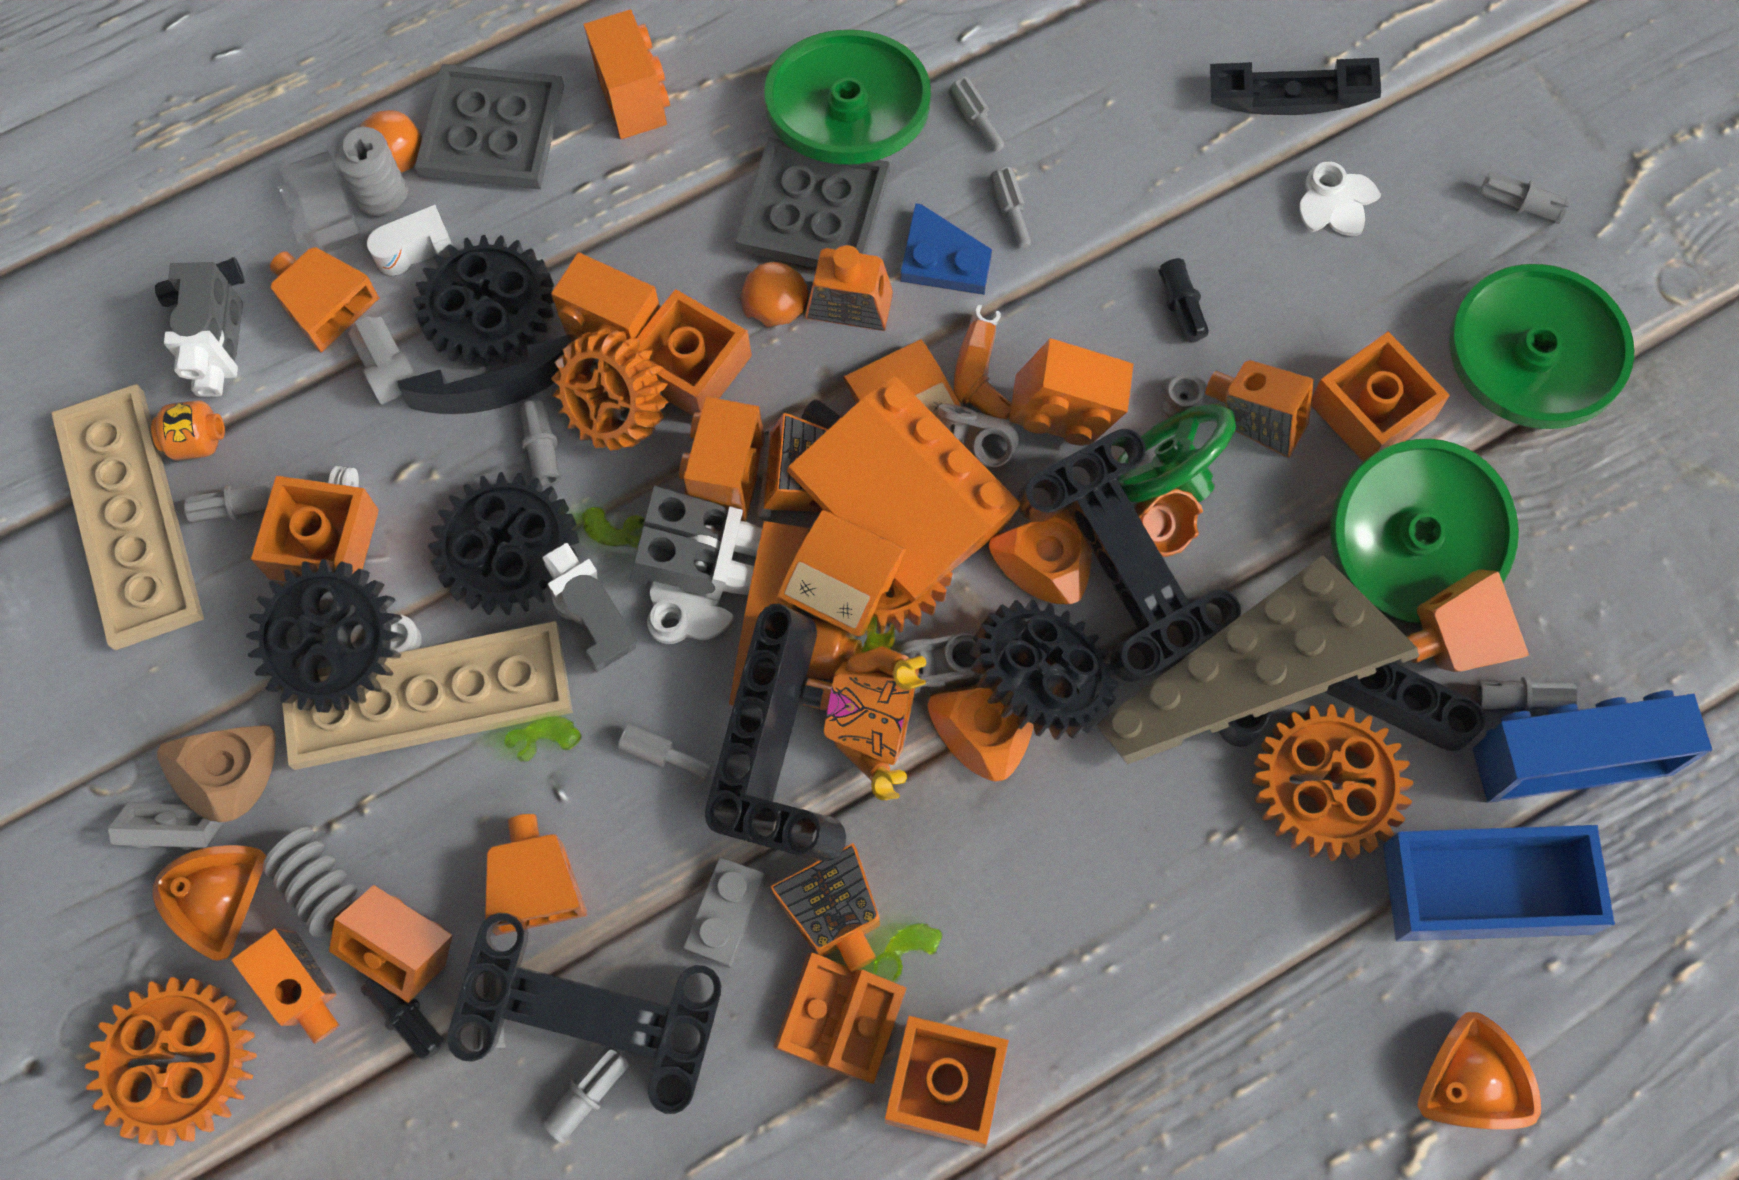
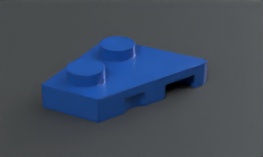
(944, 255)

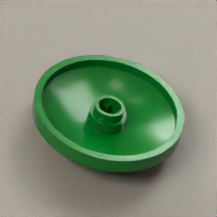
(847, 96)
(1541, 346)
(1421, 522)

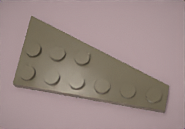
(1269, 657)

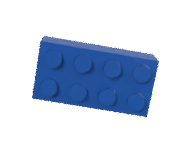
(1591, 746)
(1497, 883)

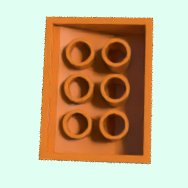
(908, 482)

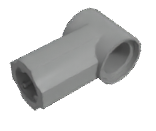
(380, 357)

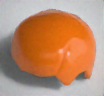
(401, 135)
(774, 294)
(1170, 520)

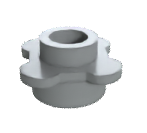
(1182, 384)

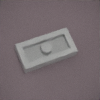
(161, 825)
(724, 912)

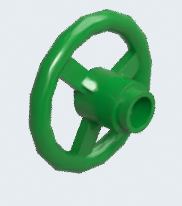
(1177, 460)

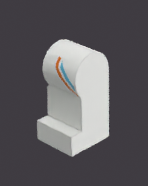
(409, 241)

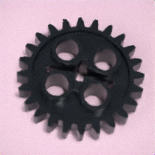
(466, 329)
(468, 529)
(299, 605)
(1043, 669)

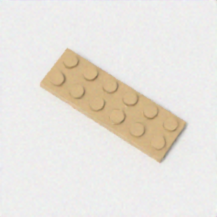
(126, 518)
(439, 696)

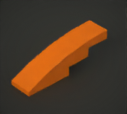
(773, 560)

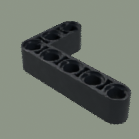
(781, 650)
(1388, 705)

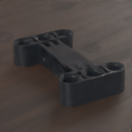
(1127, 554)
(582, 1012)

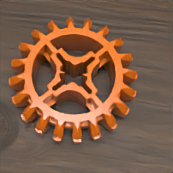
(599, 397)

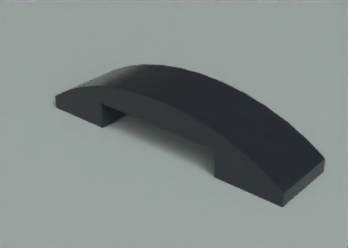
(1295, 92)
(488, 390)

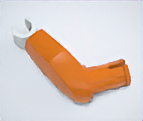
(972, 368)

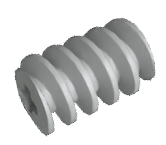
(371, 171)
(306, 881)

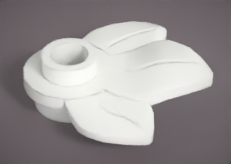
(1336, 205)
(697, 615)

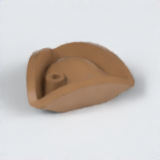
(220, 770)

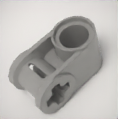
(972, 430)
(940, 669)

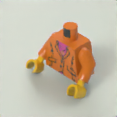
(870, 712)

